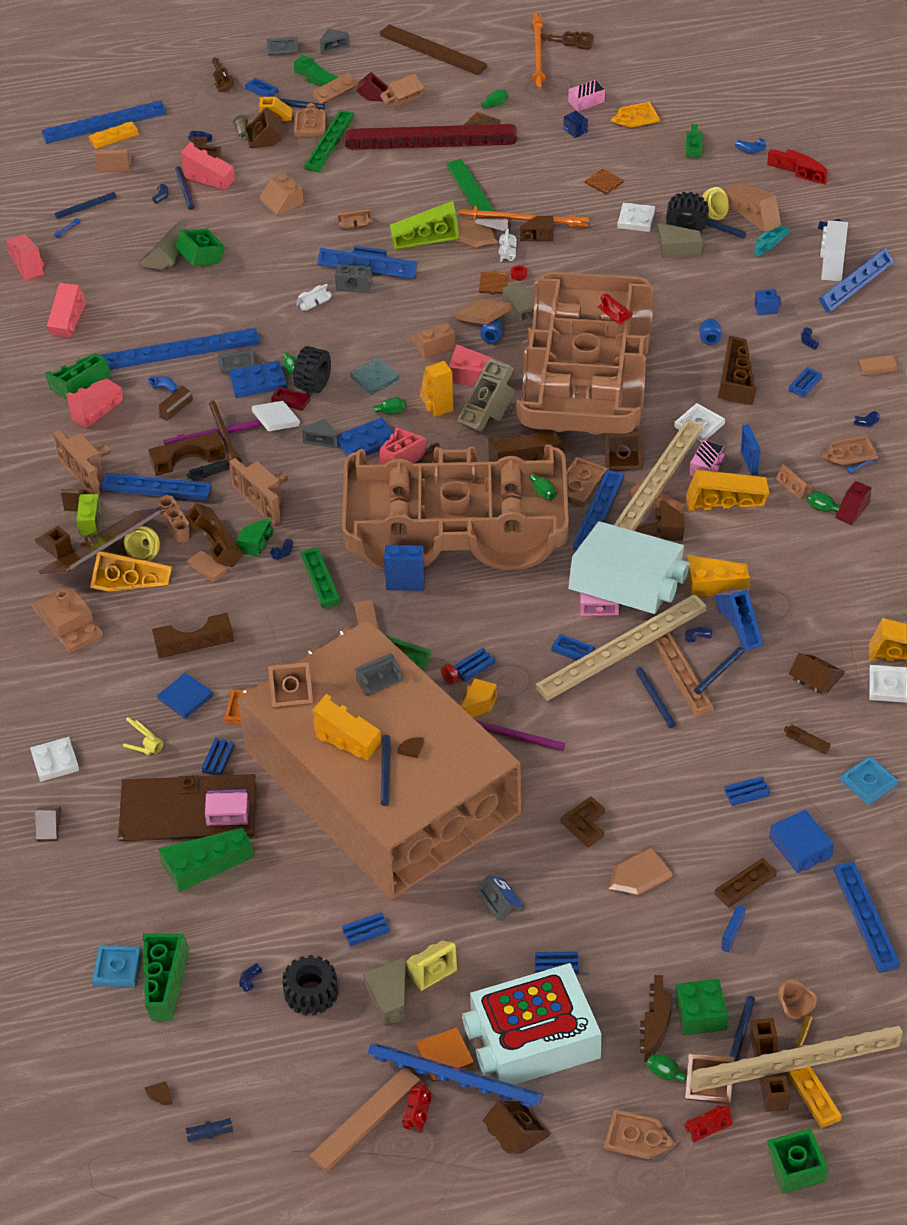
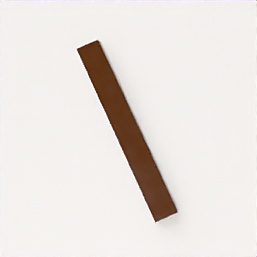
(433, 49)

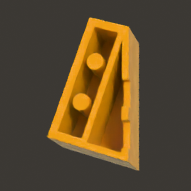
(437, 389)
(715, 576)
(344, 730)

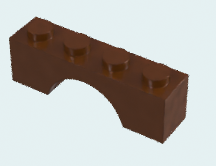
(167, 456)
(224, 548)
(172, 642)
(773, 1087)

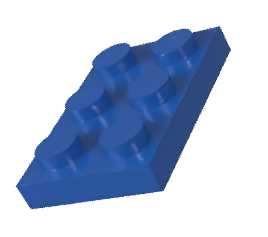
(257, 379)
(366, 437)

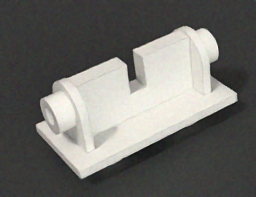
(508, 245)
(307, 299)

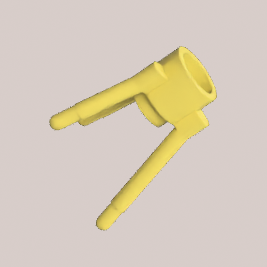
(151, 742)

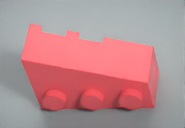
(205, 169)
(25, 256)
(66, 310)
(467, 365)
(94, 402)
(403, 446)

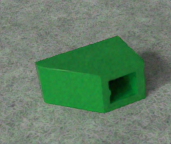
(254, 537)

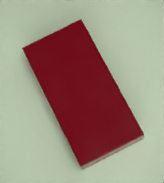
(291, 398)

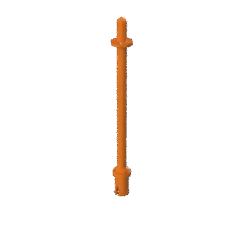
(537, 25)
(570, 220)

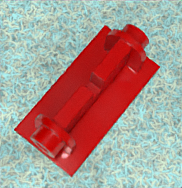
(614, 309)
(419, 1099)
(709, 1124)

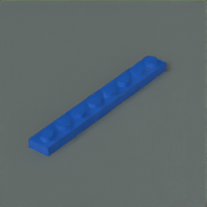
(103, 122)
(463, 1077)

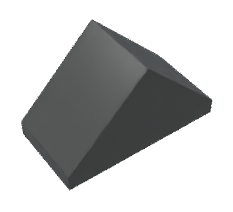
(333, 41)
(320, 434)

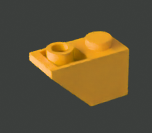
(277, 107)
(479, 697)

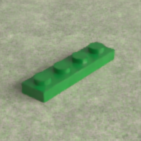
(320, 578)

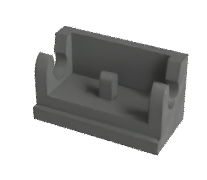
(378, 674)

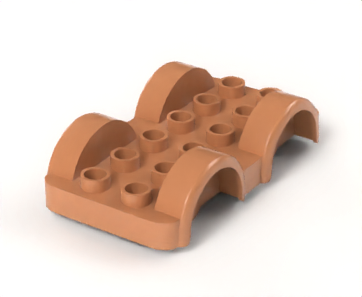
(579, 361)
(456, 507)

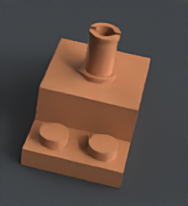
(81, 459)
(259, 488)
(68, 619)

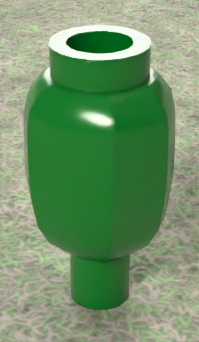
(495, 99)
(289, 362)
(391, 406)
(543, 487)
(822, 502)
(665, 1067)

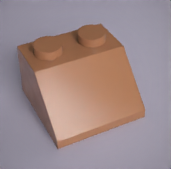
(282, 194)
(434, 340)

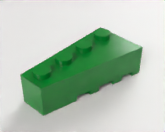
(205, 857)
(164, 969)

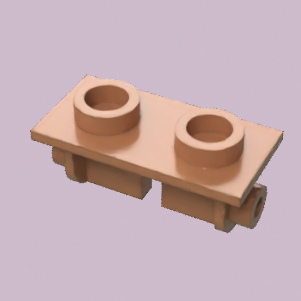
(347, 219)
(793, 482)

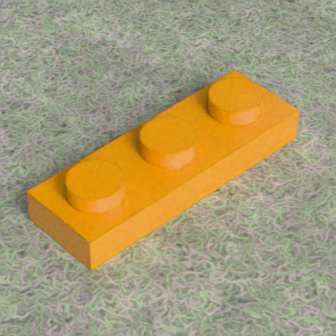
(113, 135)
(815, 1096)

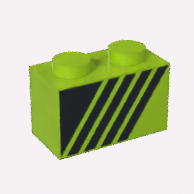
(88, 514)

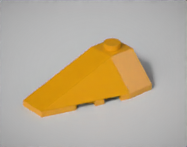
(123, 572)

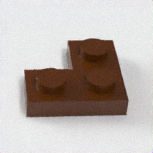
(201, 143)
(581, 821)

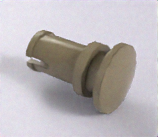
(240, 123)

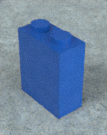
(404, 567)
(801, 841)

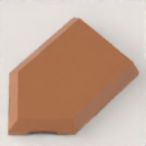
(310, 122)
(475, 234)
(850, 451)
(639, 873)
(636, 1135)

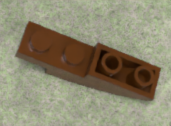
(656, 1020)

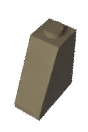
(679, 241)
(521, 302)
(388, 990)

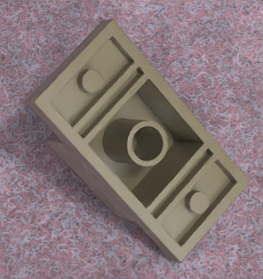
(489, 396)

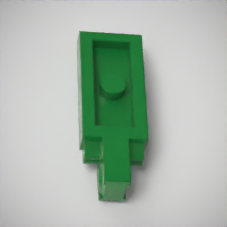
(694, 142)

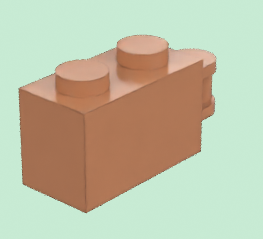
(403, 90)

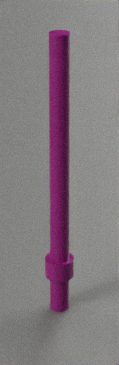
(232, 428)
(522, 736)

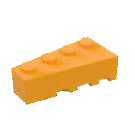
(725, 489)
(889, 641)

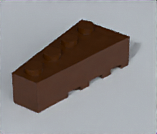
(736, 376)
(525, 447)

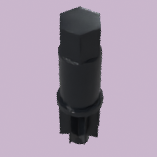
(204, 471)

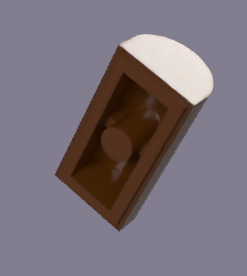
(175, 403)

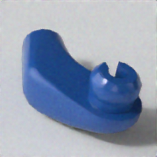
(748, 147)
(163, 382)

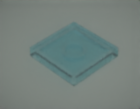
(374, 376)

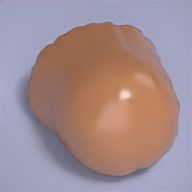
(794, 990)

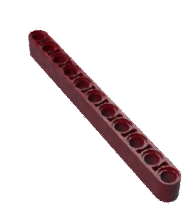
(430, 136)

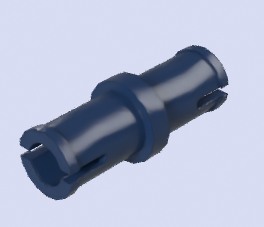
(209, 1129)

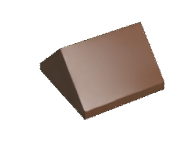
(113, 160)
(290, 684)
(698, 1061)

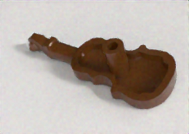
(583, 40)
(224, 82)

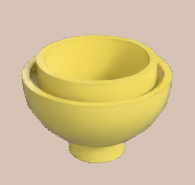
(717, 203)
(136, 545)

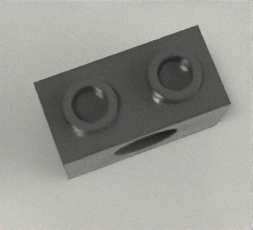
(353, 278)

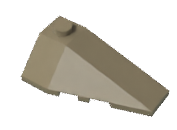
(165, 250)

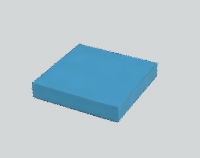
(869, 780)
(117, 966)

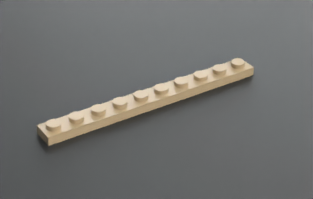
(659, 475)
(620, 647)
(795, 1058)

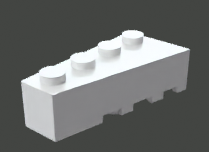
(833, 250)

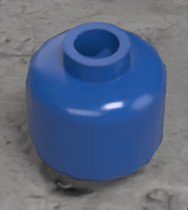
(710, 331)
(492, 332)

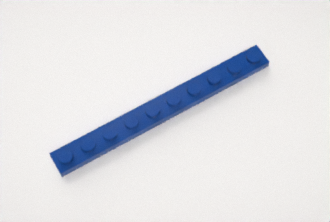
(181, 348)

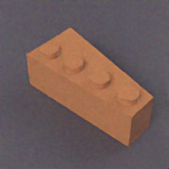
(754, 205)

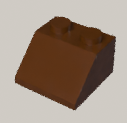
(265, 129)
(623, 451)
(815, 672)
(515, 1126)

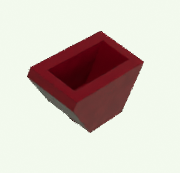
(371, 88)
(854, 502)

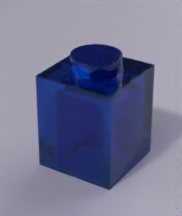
(575, 124)

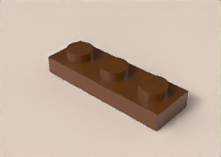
(745, 882)

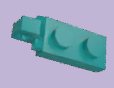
(770, 239)

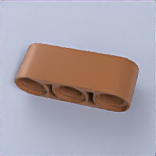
(174, 519)

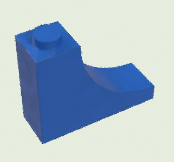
(737, 608)

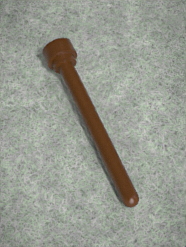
(222, 429)

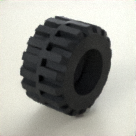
(690, 204)
(311, 369)
(306, 971)

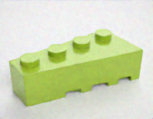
(426, 227)

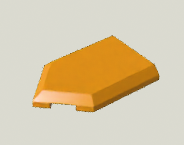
(636, 115)

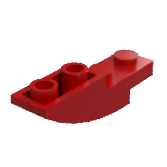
(801, 164)

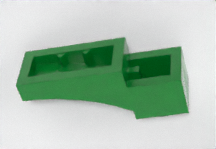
(315, 74)

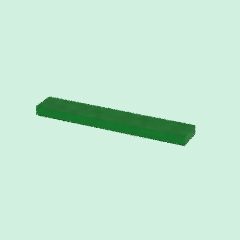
(329, 141)
(468, 185)

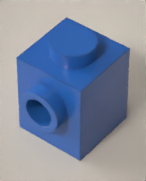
(766, 302)

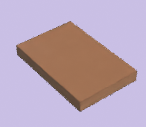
(483, 311)
(583, 480)

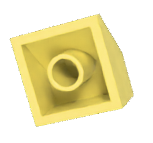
(432, 964)

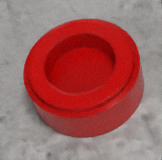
(518, 272)
(449, 673)

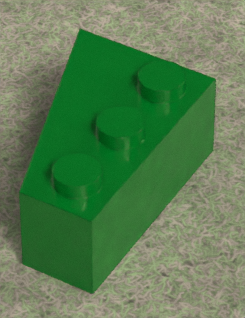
(80, 375)

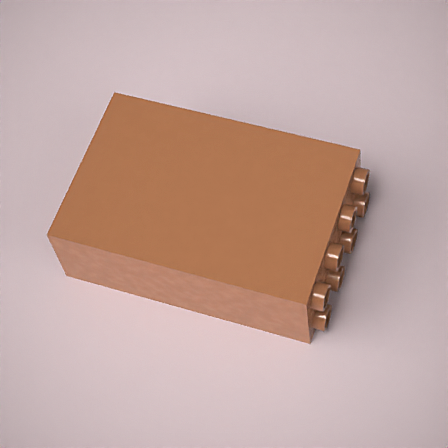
(437, 802)

